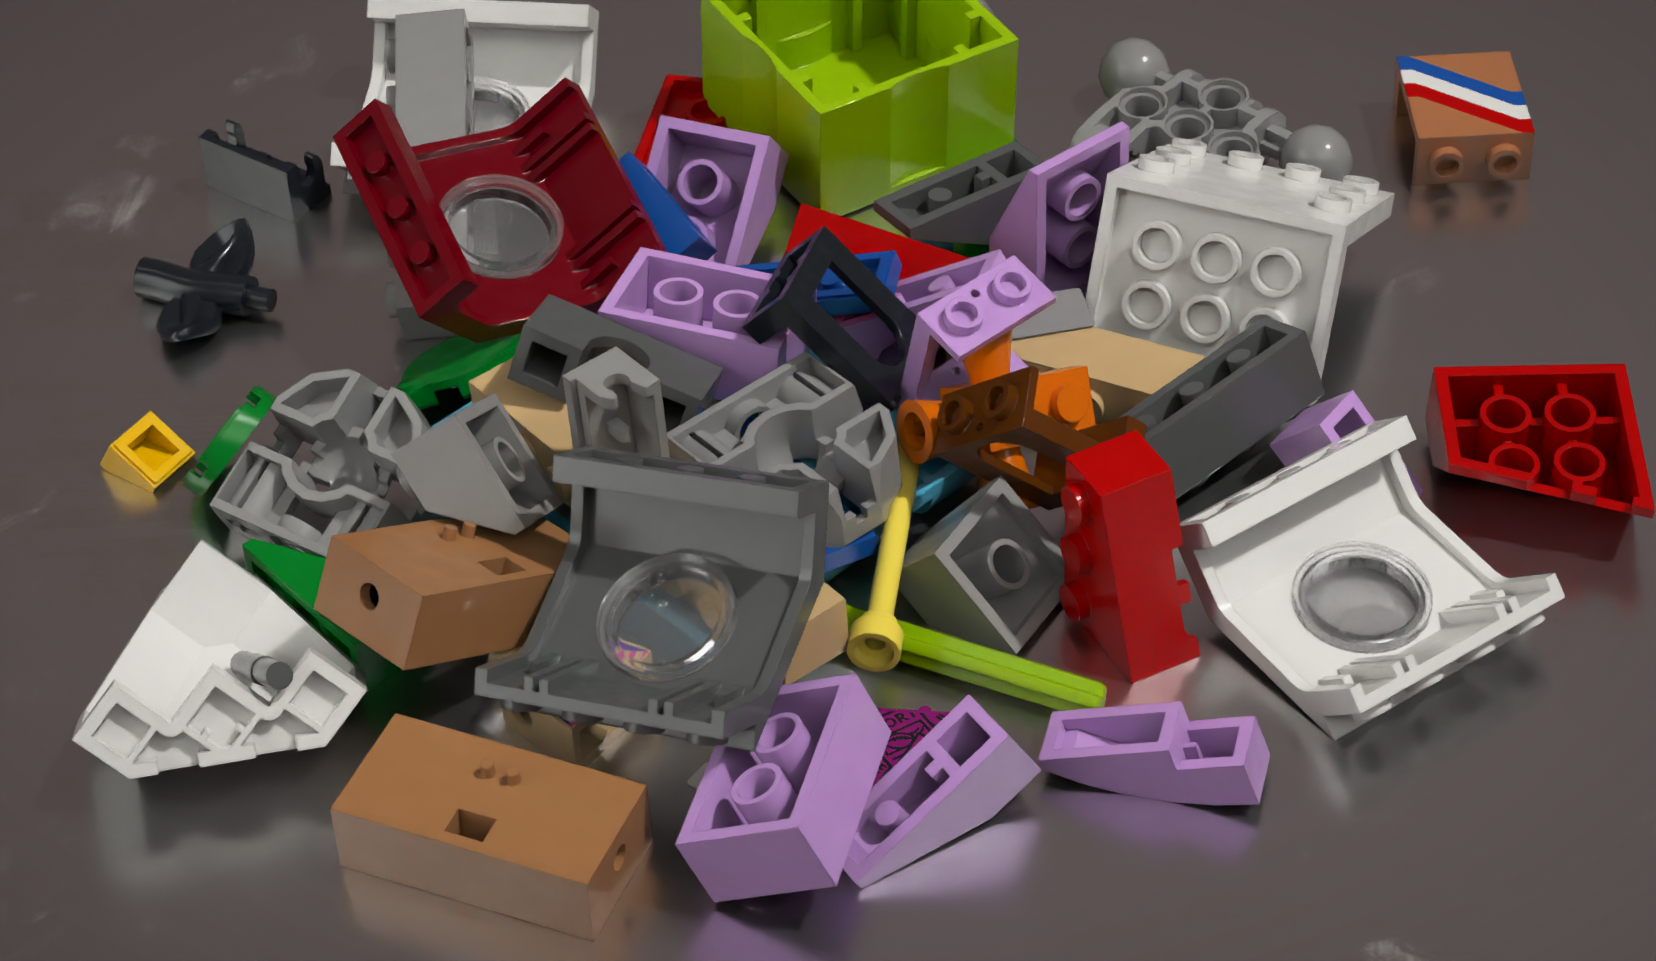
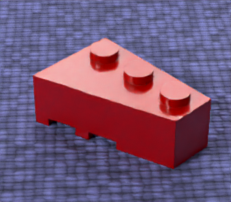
(1121, 556)

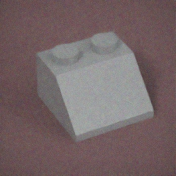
(477, 470)

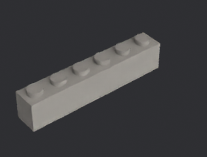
(432, 104)

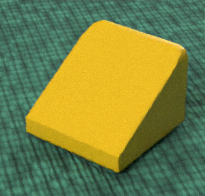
(147, 453)

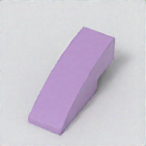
(1158, 753)

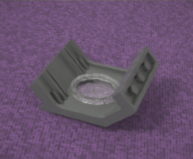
(671, 598)

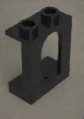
(790, 303)

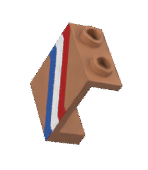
(1465, 117)

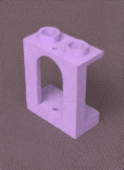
(967, 323)

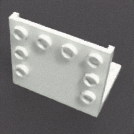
(1216, 242)

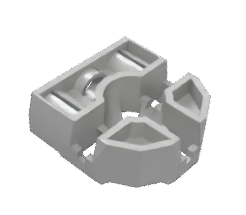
(800, 419)
(352, 436)

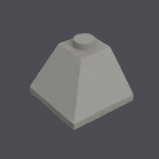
(985, 571)

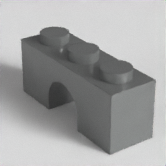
(566, 336)

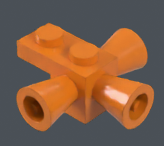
(1059, 394)

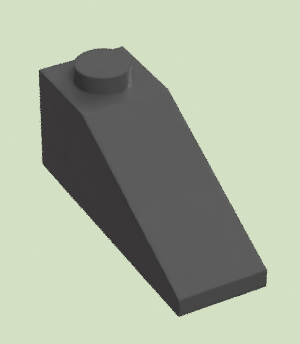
(961, 201)

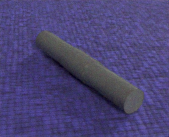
(261, 669)

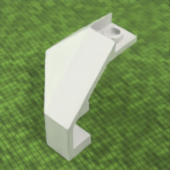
(173, 685)

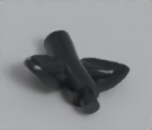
(210, 286)

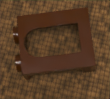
(1004, 413)

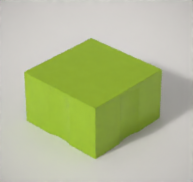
(861, 88)

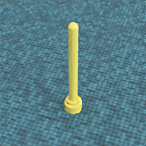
(876, 636)

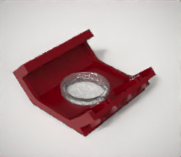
(500, 213)

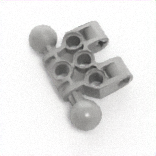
(1207, 110)

